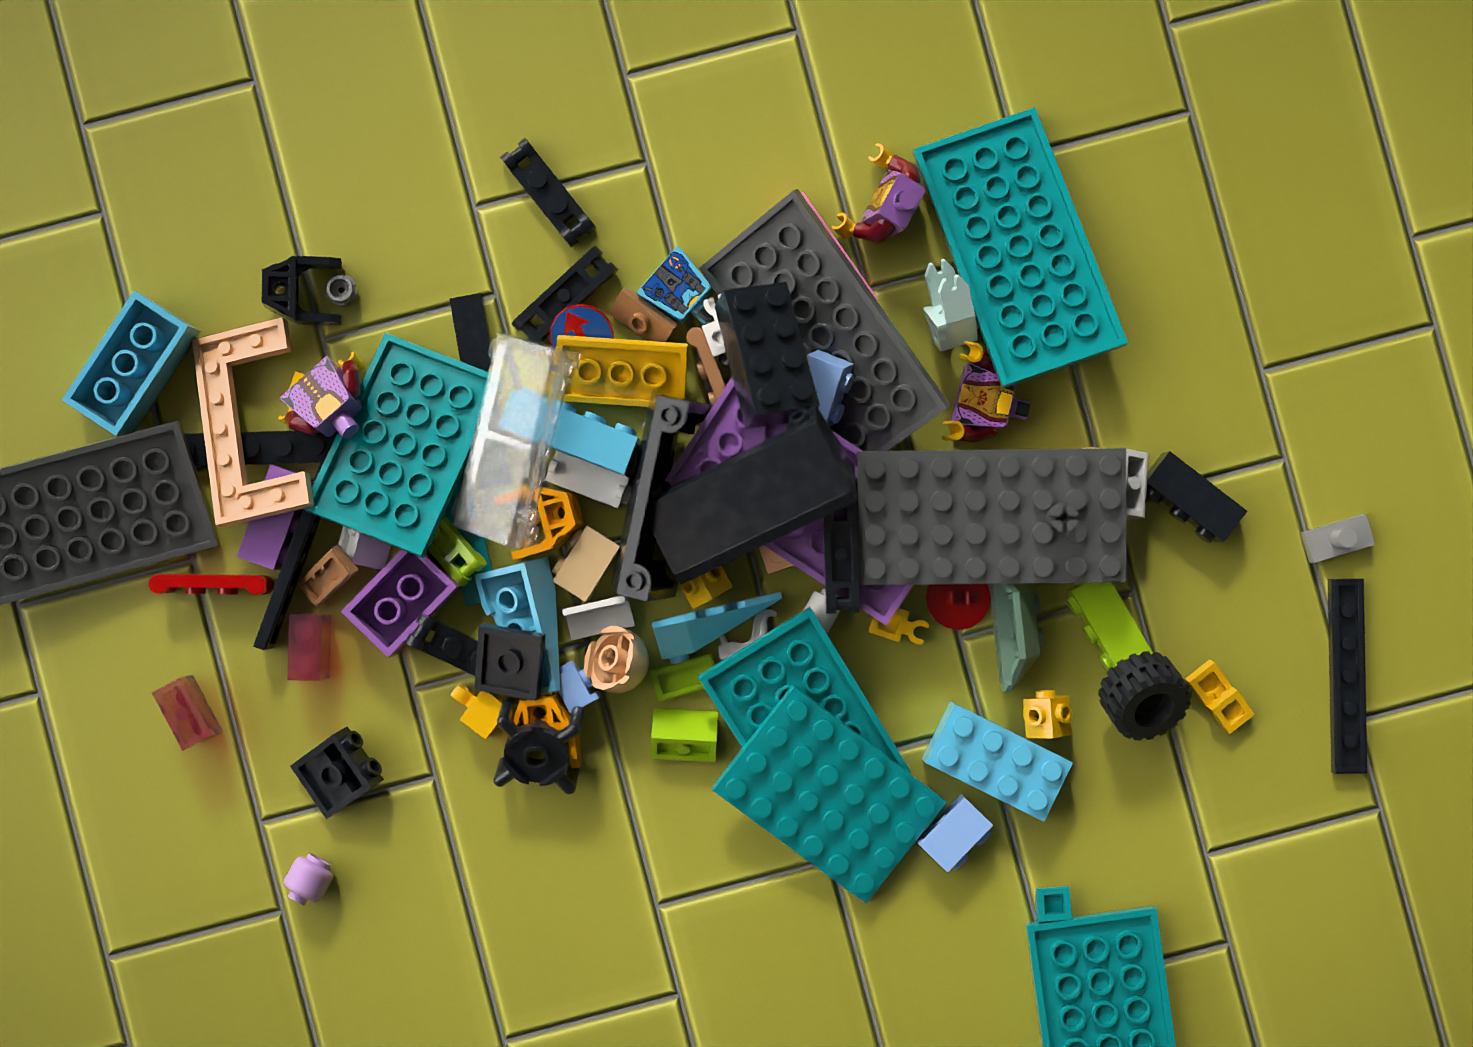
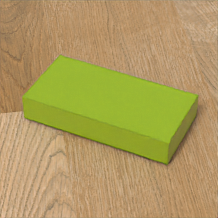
(680, 677)

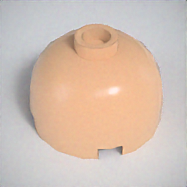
(616, 660)

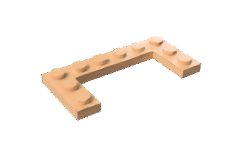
(231, 495)

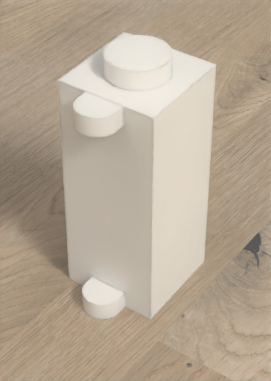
(589, 480)

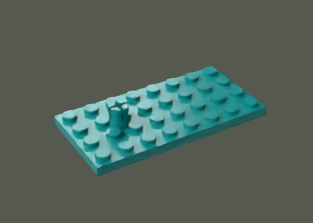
(1019, 248)

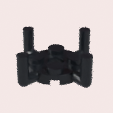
(538, 737)

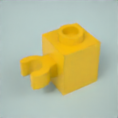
(481, 710)

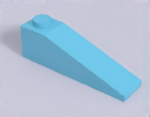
(525, 599)
(693, 630)

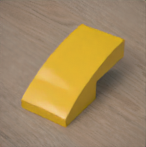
(1219, 696)

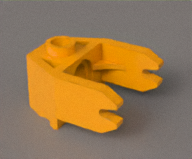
(555, 526)
(556, 717)

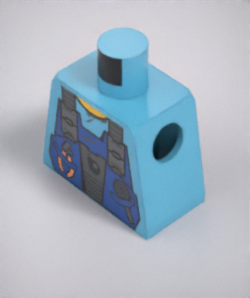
(678, 289)

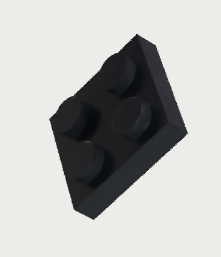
(509, 661)

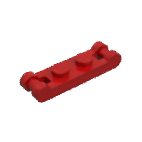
(199, 582)

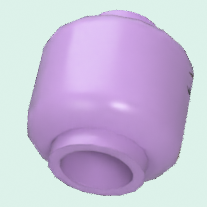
(308, 879)

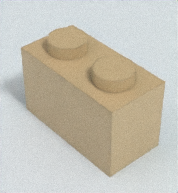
(586, 563)

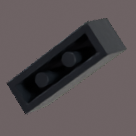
(1193, 498)

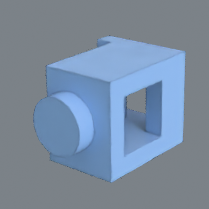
(575, 686)

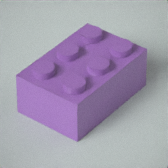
(397, 596)

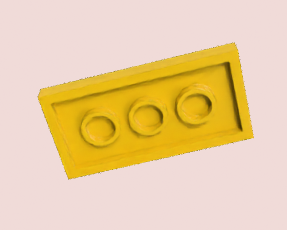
(624, 370)

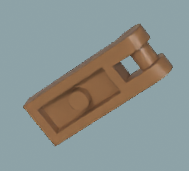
(708, 366)

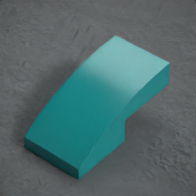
(1053, 904)

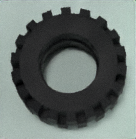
(1144, 695)

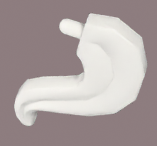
(759, 629)

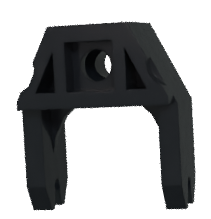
(287, 275)

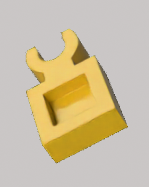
(897, 626)

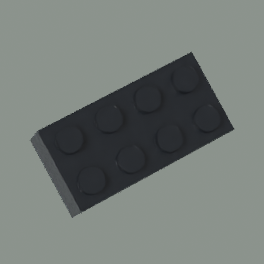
(765, 353)

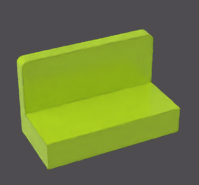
(684, 735)

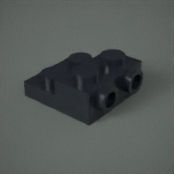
(337, 771)

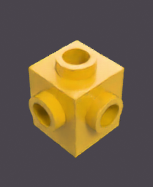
(706, 587)
(1047, 715)

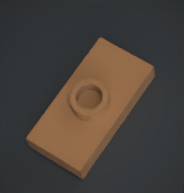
(642, 317)
(327, 576)

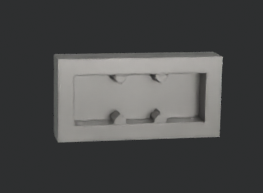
(1337, 538)

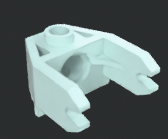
(952, 312)

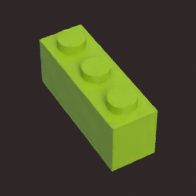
(1106, 621)

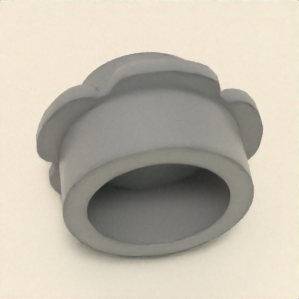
(335, 284)

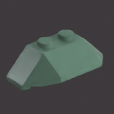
(1015, 630)

